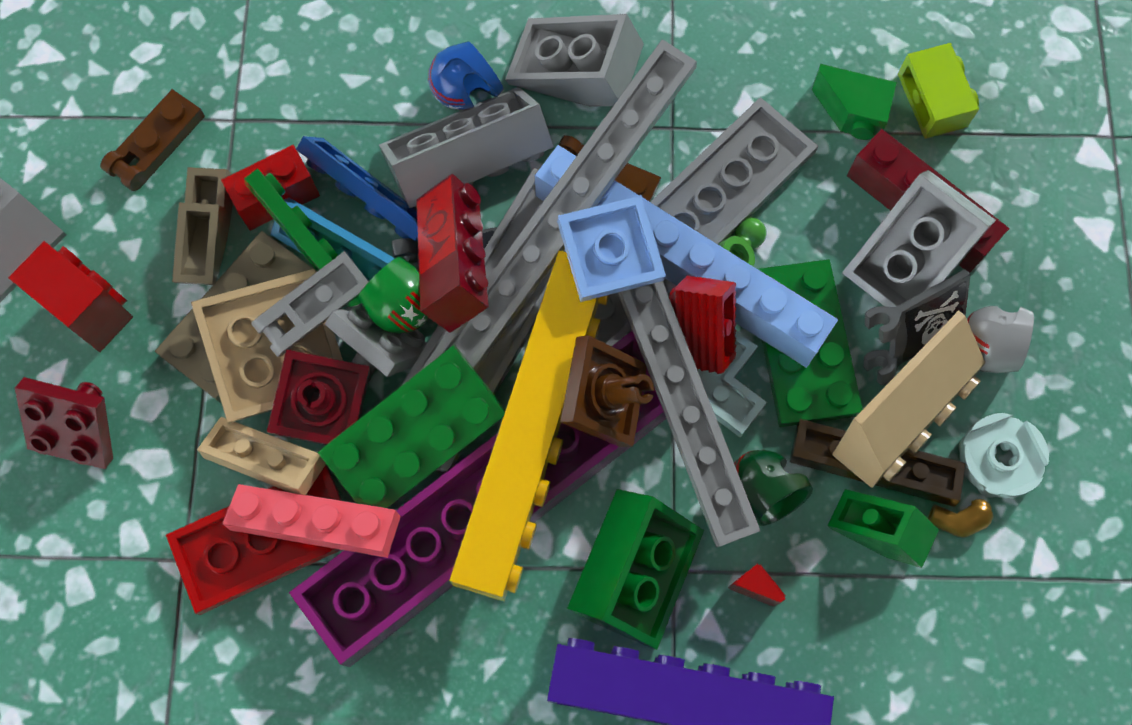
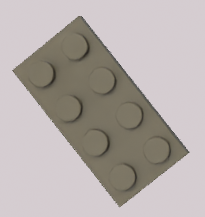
(258, 263)

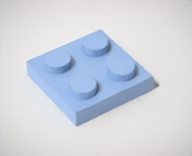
(611, 248)

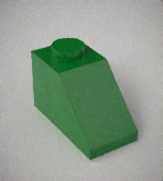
(854, 100)
(885, 527)

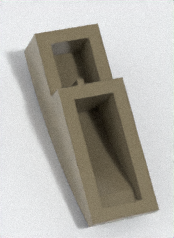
(202, 227)

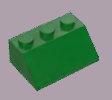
(636, 568)

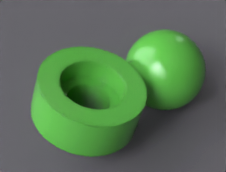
(748, 236)

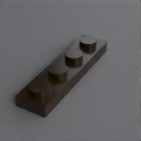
(922, 475)

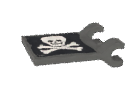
(914, 323)

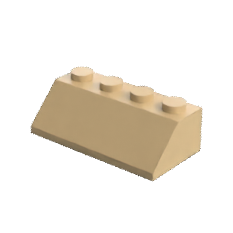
(911, 403)

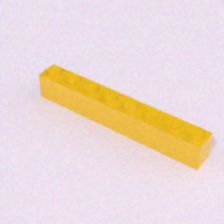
(525, 442)

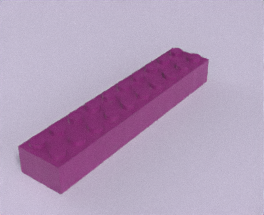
(368, 597)

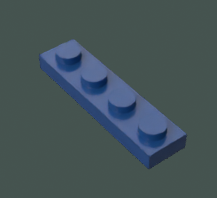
(358, 182)

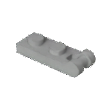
(311, 303)

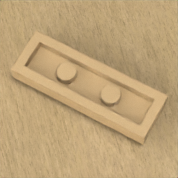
(262, 456)

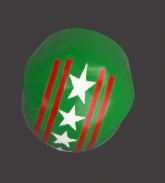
(394, 298)

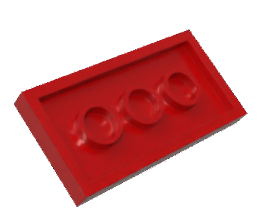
(228, 563)

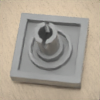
(375, 346)

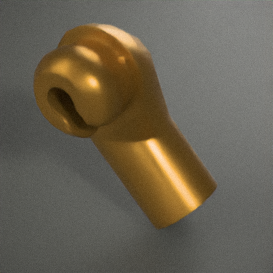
(964, 523)

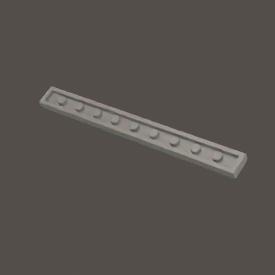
(576, 190)

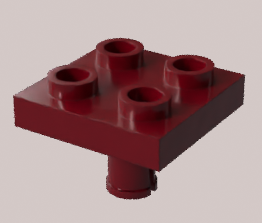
(317, 397)
(65, 421)

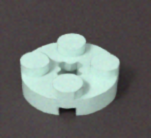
(992, 477)

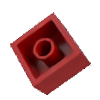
(73, 294)

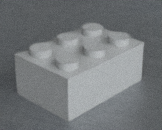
(918, 242)

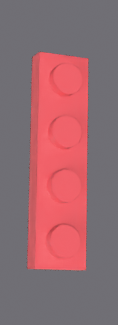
(312, 520)

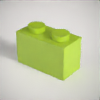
(938, 90)

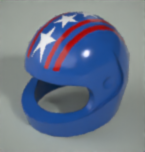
(459, 72)

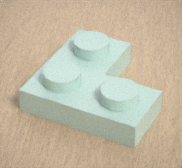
(730, 399)

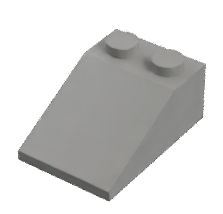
(577, 58)

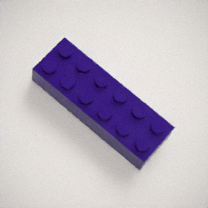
(677, 695)

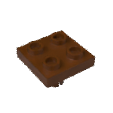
(605, 392)

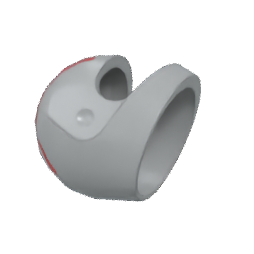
(1002, 337)

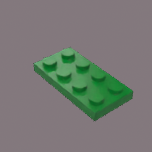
(828, 384)
(413, 431)

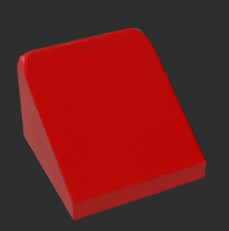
(758, 586)

